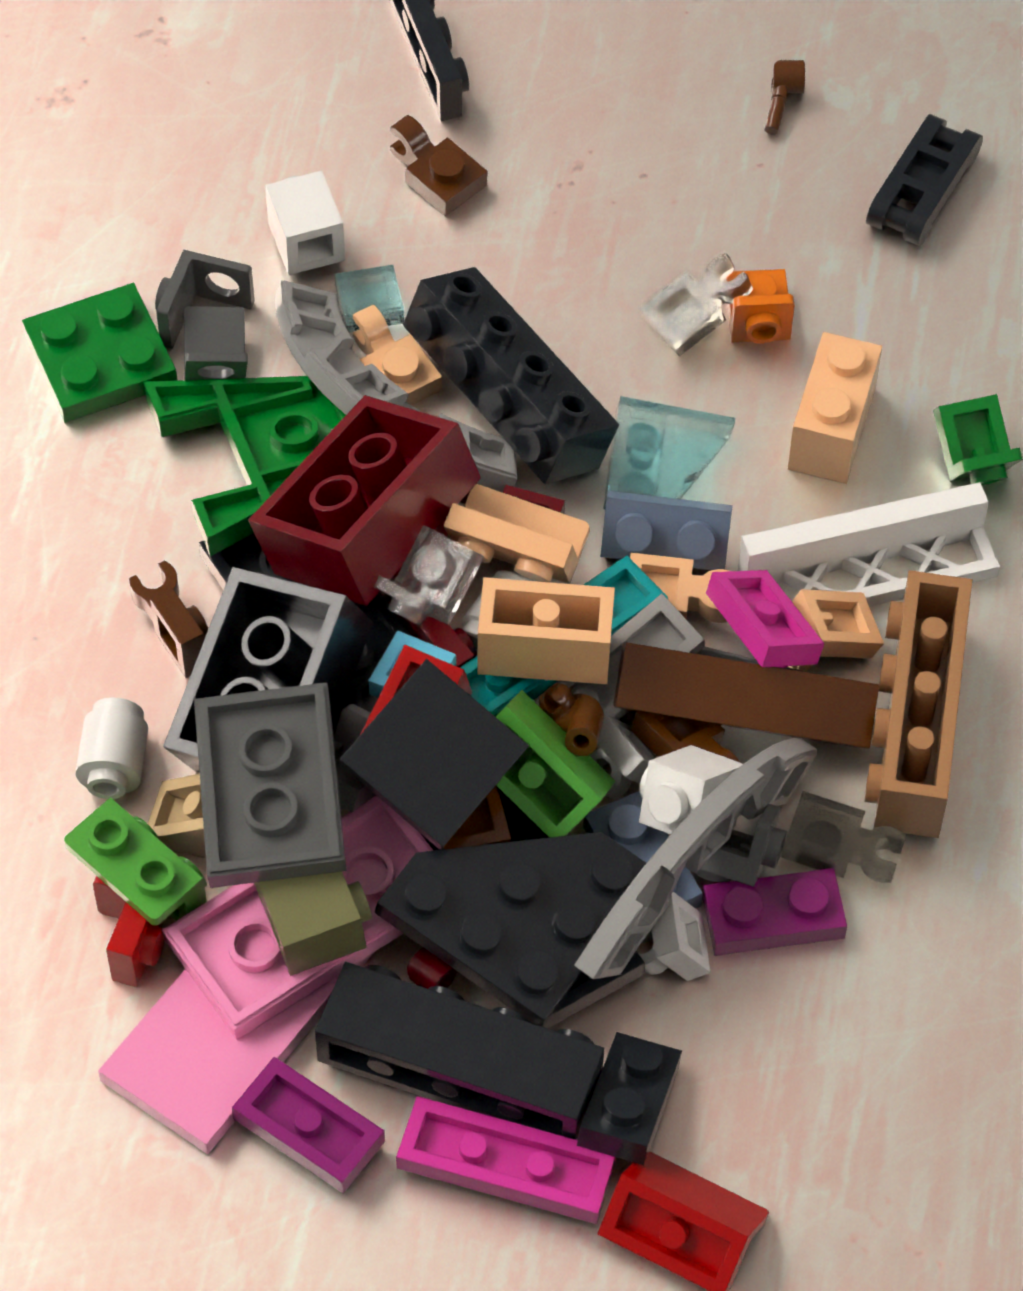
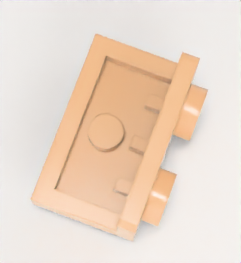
(519, 532)

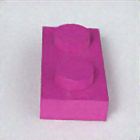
(764, 618)

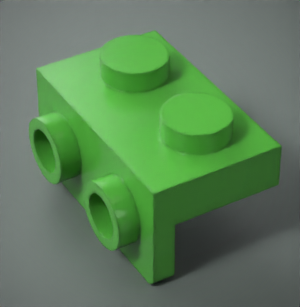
(137, 864)

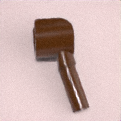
(787, 79)

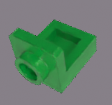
(975, 440)

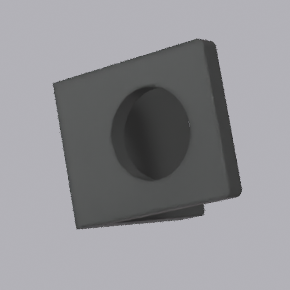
(192, 280)
(214, 343)

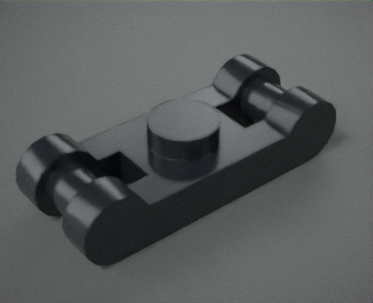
(925, 178)

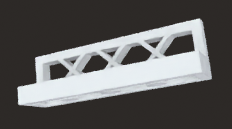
(874, 535)

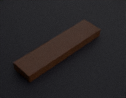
(746, 695)

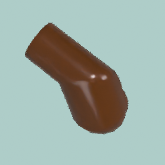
(576, 715)

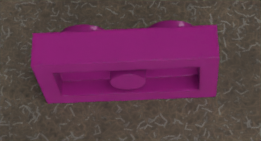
(774, 912)
(308, 1124)

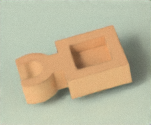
(676, 580)

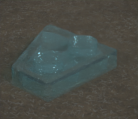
(662, 447)

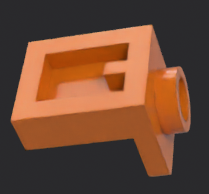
(765, 312)

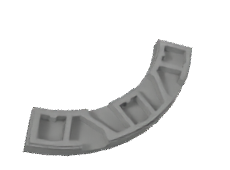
(324, 351)
(760, 781)

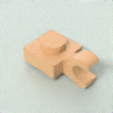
(398, 360)

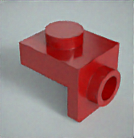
(133, 939)

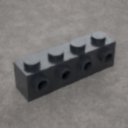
(510, 375)
(457, 1050)

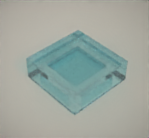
(366, 288)

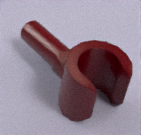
(428, 970)

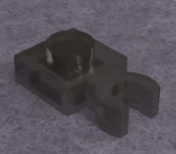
(691, 309)
(831, 836)

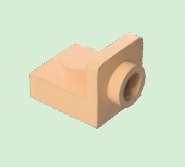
(841, 622)

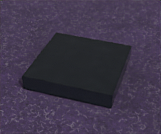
(433, 754)

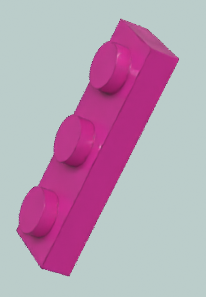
(505, 1160)

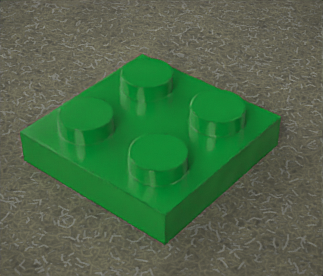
(98, 351)

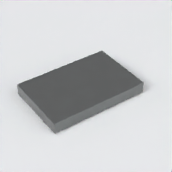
(269, 785)

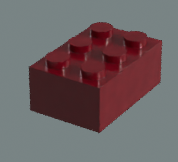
(364, 498)

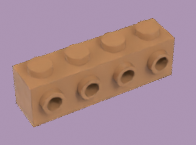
(923, 704)

